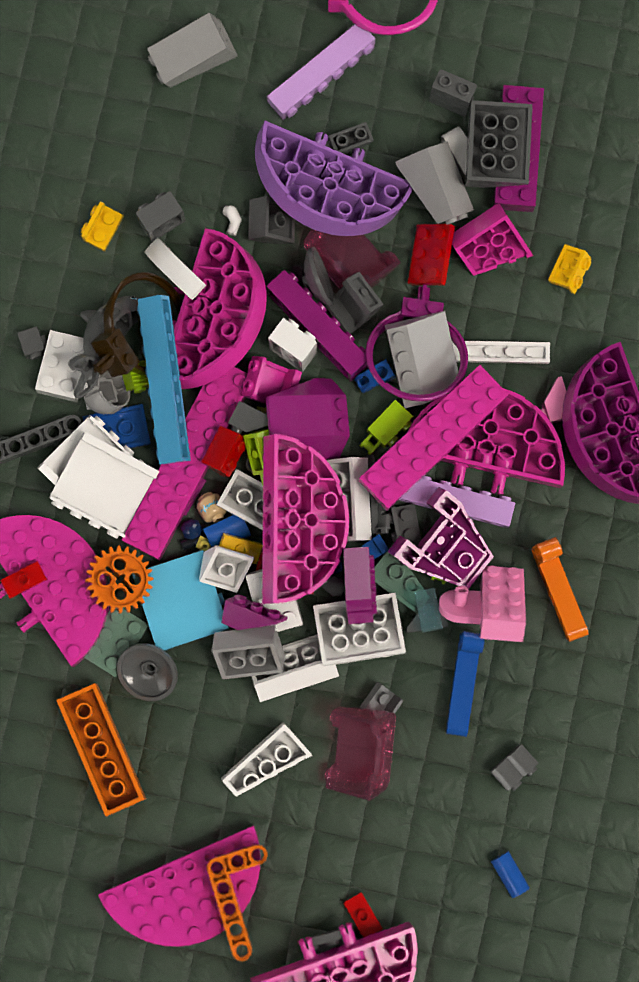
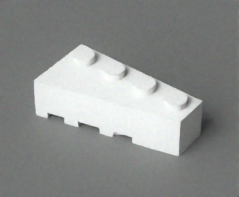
(271, 756)

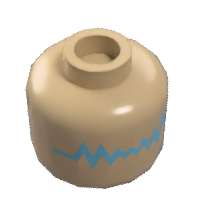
(208, 509)

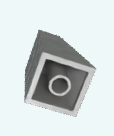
(191, 50)
(437, 183)

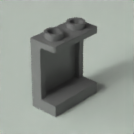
(452, 92)
(354, 303)

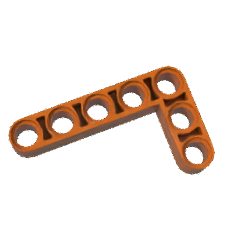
(568, 612)
(230, 896)

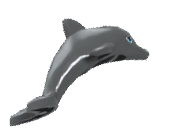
(124, 317)

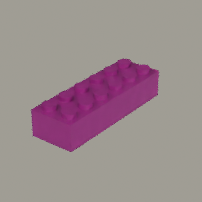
(523, 197)
(312, 317)

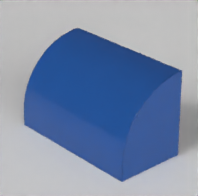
(232, 525)

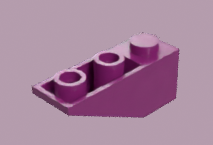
(245, 614)

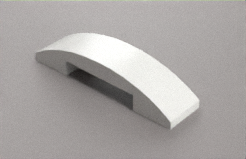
(174, 268)

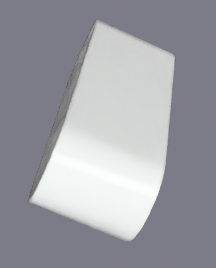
(458, 145)

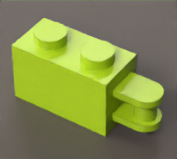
(387, 427)
(255, 446)

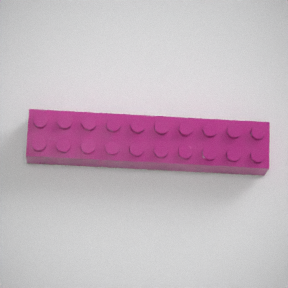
(177, 482)

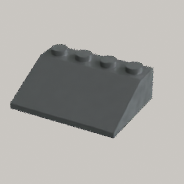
(498, 144)

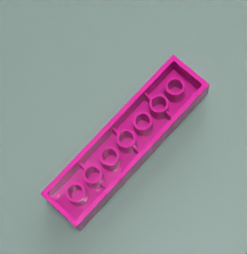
(433, 437)

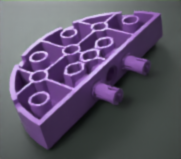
(326, 186)

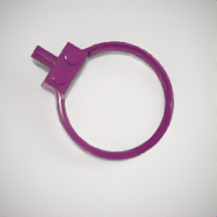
(416, 308)

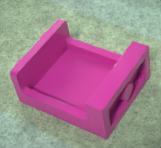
(267, 379)

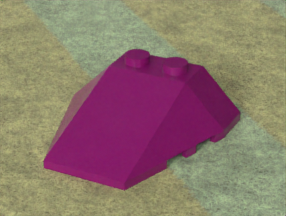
(312, 414)

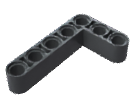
(45, 440)

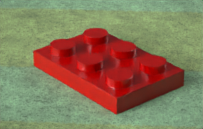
(431, 254)

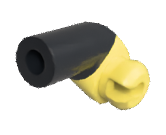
(200, 542)

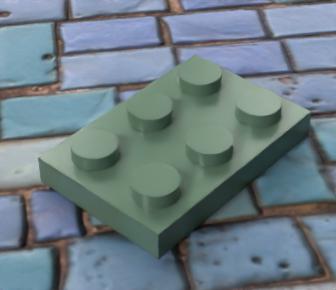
(116, 636)

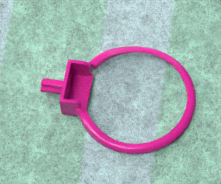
(360, 21)

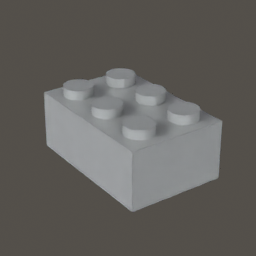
(248, 652)

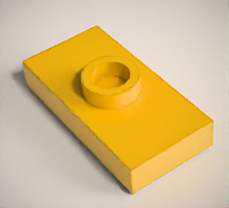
(241, 545)

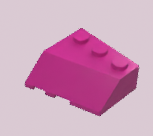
(489, 241)

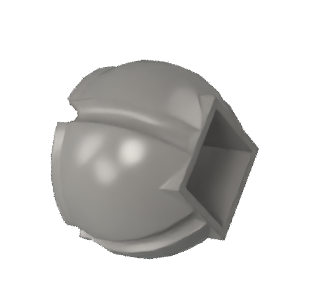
(107, 395)

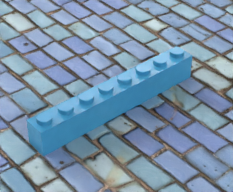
(163, 379)

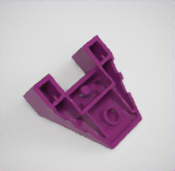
(450, 548)

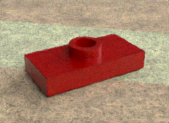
(23, 579)
(363, 915)

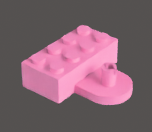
(496, 607)

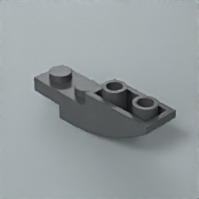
(350, 138)

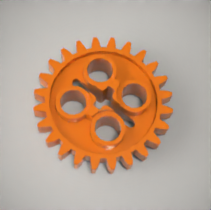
(132, 565)

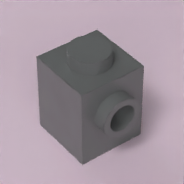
(32, 343)

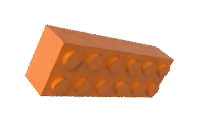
(101, 749)

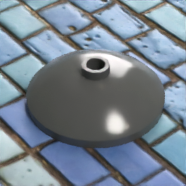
(317, 277)
(141, 678)

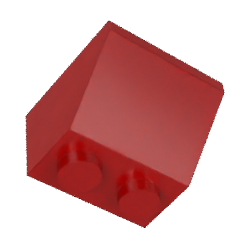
(224, 452)

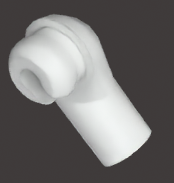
(234, 218)

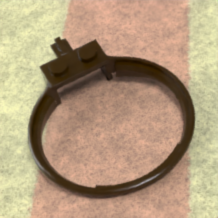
(111, 345)

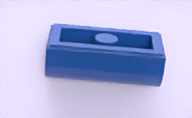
(510, 874)

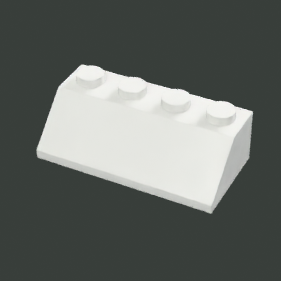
(357, 496)
(244, 498)
(301, 669)

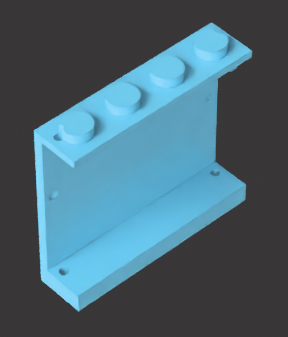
(180, 605)

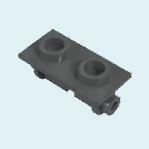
(379, 518)

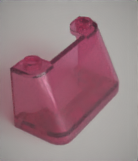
(351, 254)
(362, 751)

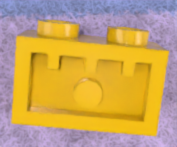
(101, 226)
(570, 268)

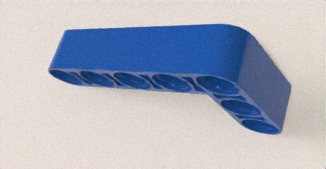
(463, 683)

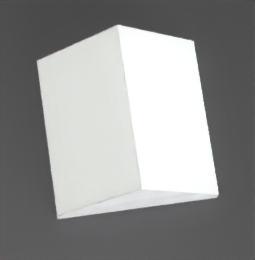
(224, 568)

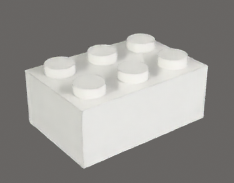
(293, 344)
(55, 375)
(289, 609)

